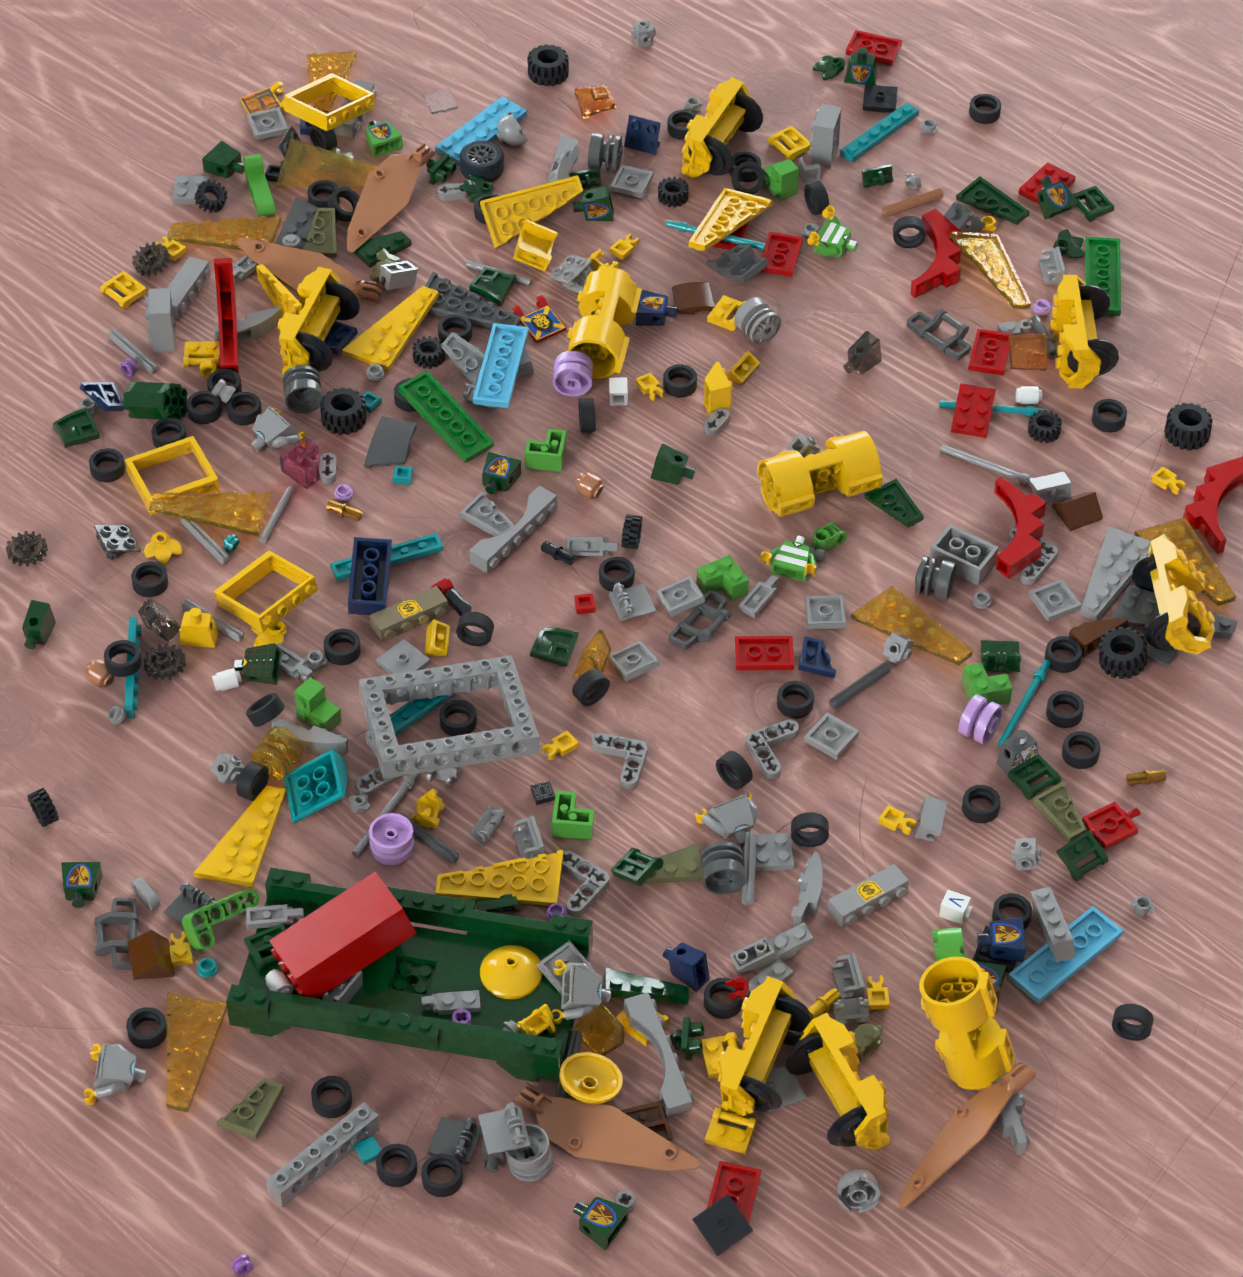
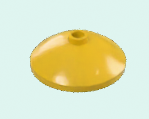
(510, 980)
(590, 1077)

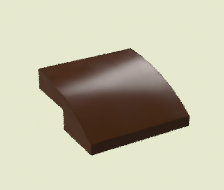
(693, 297)
(652, 1117)

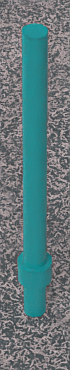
(684, 227)
(1028, 411)
(1038, 678)

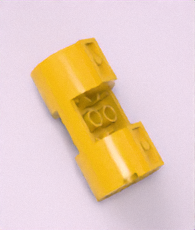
(606, 306)
(846, 464)
(961, 1006)

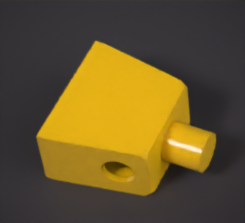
(198, 629)

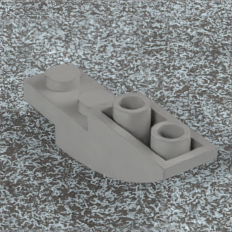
(562, 165)
(255, 324)
(315, 741)
(810, 890)
(765, 951)
(1011, 1122)

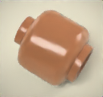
(589, 485)
(98, 673)

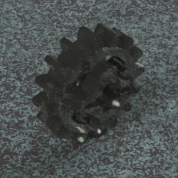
(152, 257)
(26, 548)
(164, 662)

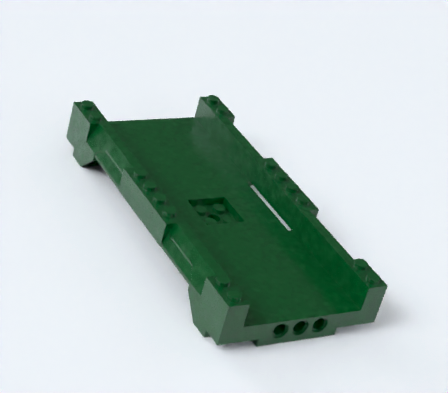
(434, 961)

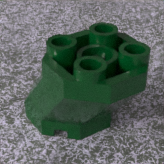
(155, 400)

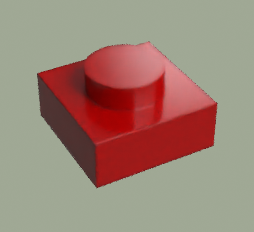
(584, 603)

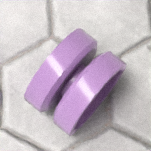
(572, 373)
(980, 719)
(391, 839)

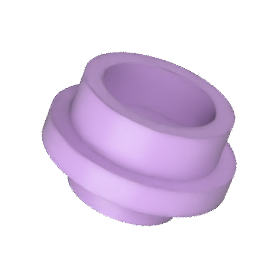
(1042, 307)
(343, 492)

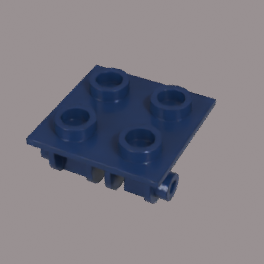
(642, 134)

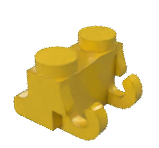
(596, 264)
(427, 809)
(538, 1022)

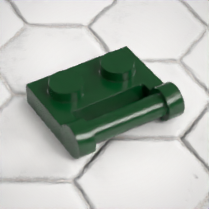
(1097, 201)
(1031, 771)
(1079, 849)
(633, 871)
(259, 944)

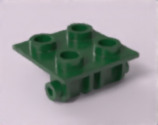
(1000, 655)

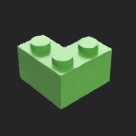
(782, 179)
(547, 454)
(723, 575)
(993, 688)
(314, 707)
(569, 820)

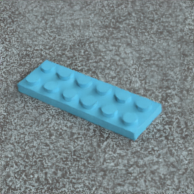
(480, 128)
(500, 365)
(1042, 975)

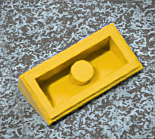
(743, 368)
(437, 639)

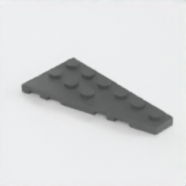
(298, 222)
(463, 302)
(1141, 607)

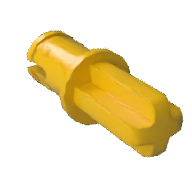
(823, 1003)

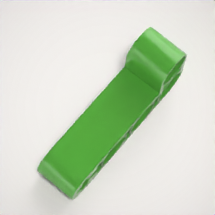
(258, 185)
(221, 913)

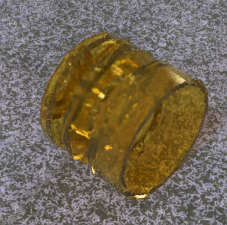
(278, 752)

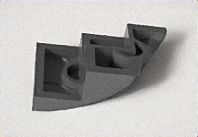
(738, 263)
(390, 443)

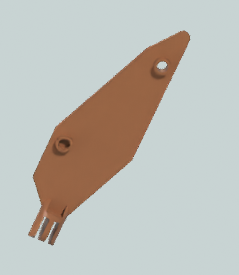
(385, 194)
(294, 264)
(965, 1131)
(603, 1133)

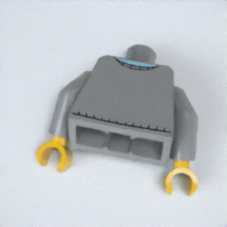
(274, 431)
(731, 817)
(580, 991)
(113, 1071)

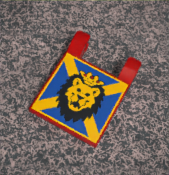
(542, 322)

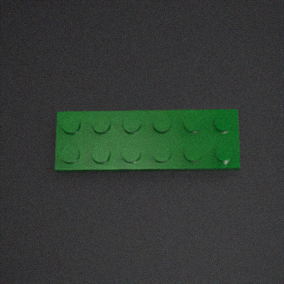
(1104, 269)
(446, 416)

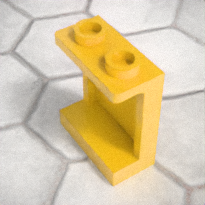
(535, 245)

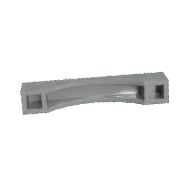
(491, 551)
(643, 1017)

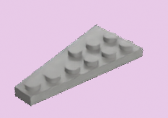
(1112, 571)

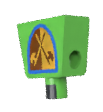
(383, 138)

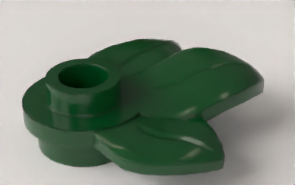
(829, 66)
(476, 187)
(1069, 244)

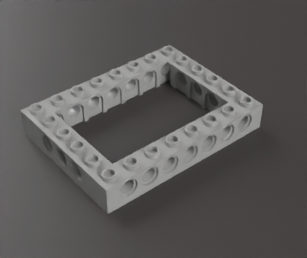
(452, 751)

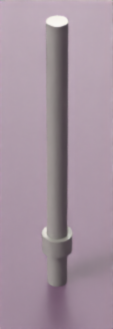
(1022, 478)
(406, 785)

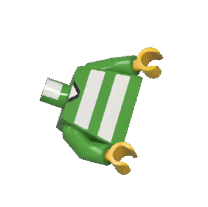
(833, 237)
(791, 559)

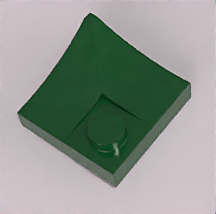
(493, 284)
(76, 428)
(554, 645)
(506, 903)

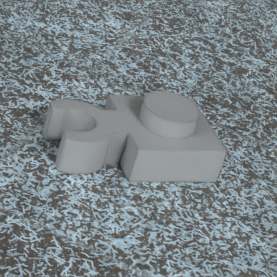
(1014, 328)

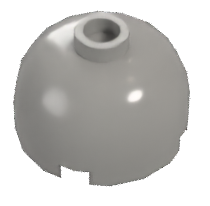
(510, 131)
(858, 1190)

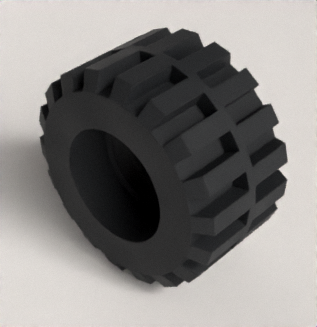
(548, 65)
(343, 411)
(1188, 426)
(1127, 664)

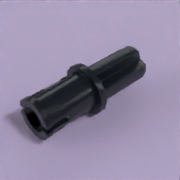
(557, 552)

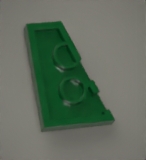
(391, 242)
(895, 502)

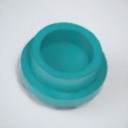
(231, 542)
(207, 968)

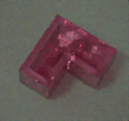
(301, 462)

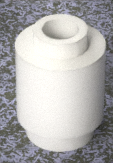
(1028, 395)
(226, 680)
(278, 982)

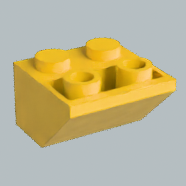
(717, 389)

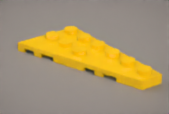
(727, 215)

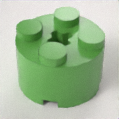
(948, 943)

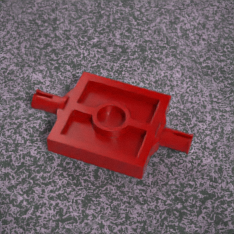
(1111, 824)

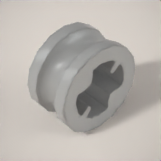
(626, 1195)

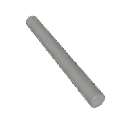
(474, 265)
(275, 516)

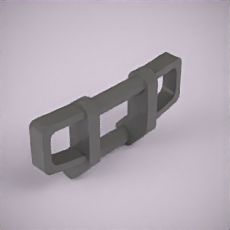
(932, 324)
(705, 635)
(116, 946)

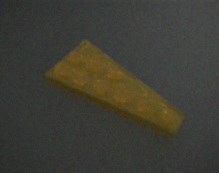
(324, 64)
(309, 164)
(226, 232)
(992, 260)
(219, 509)
(1185, 538)
(895, 613)
(190, 1038)

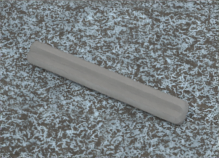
(133, 351)
(205, 540)
(221, 625)
(749, 866)

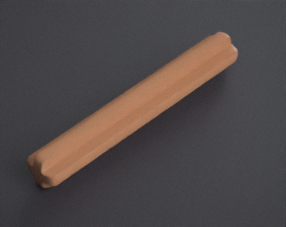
(912, 202)

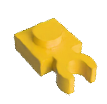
(174, 248)
(623, 249)
(649, 384)
(1167, 479)
(560, 744)
(894, 819)
(180, 951)
(877, 994)

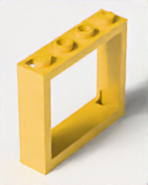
(297, 101)
(167, 453)
(254, 573)

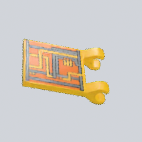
(264, 99)

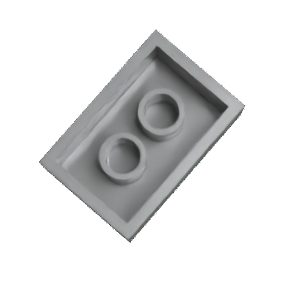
(825, 135)
(161, 320)
(971, 554)

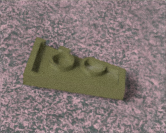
(323, 233)
(1060, 811)
(678, 867)
(253, 1112)

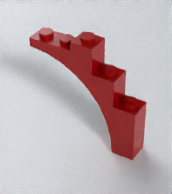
(944, 267)
(227, 314)
(1203, 512)
(1027, 513)

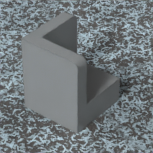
(809, 173)

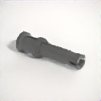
(1039, 328)

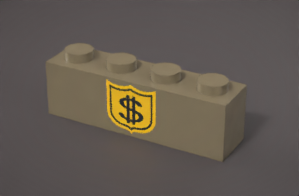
(408, 614)

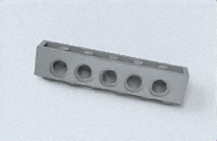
(322, 1154)

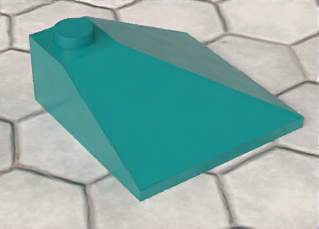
(316, 785)

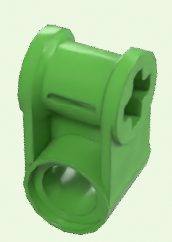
(828, 537)

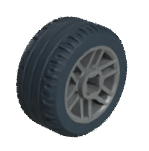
(482, 159)

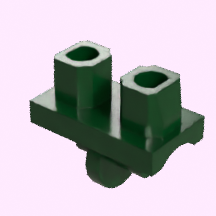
(439, 168)
(877, 175)
(588, 177)
(685, 1040)

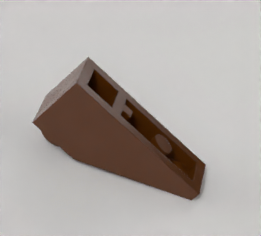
(1090, 633)

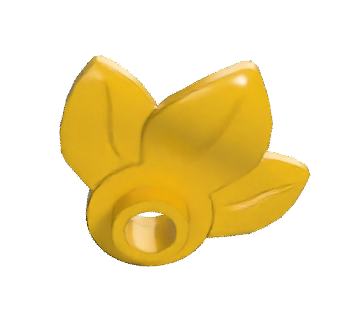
(162, 549)
(271, 635)

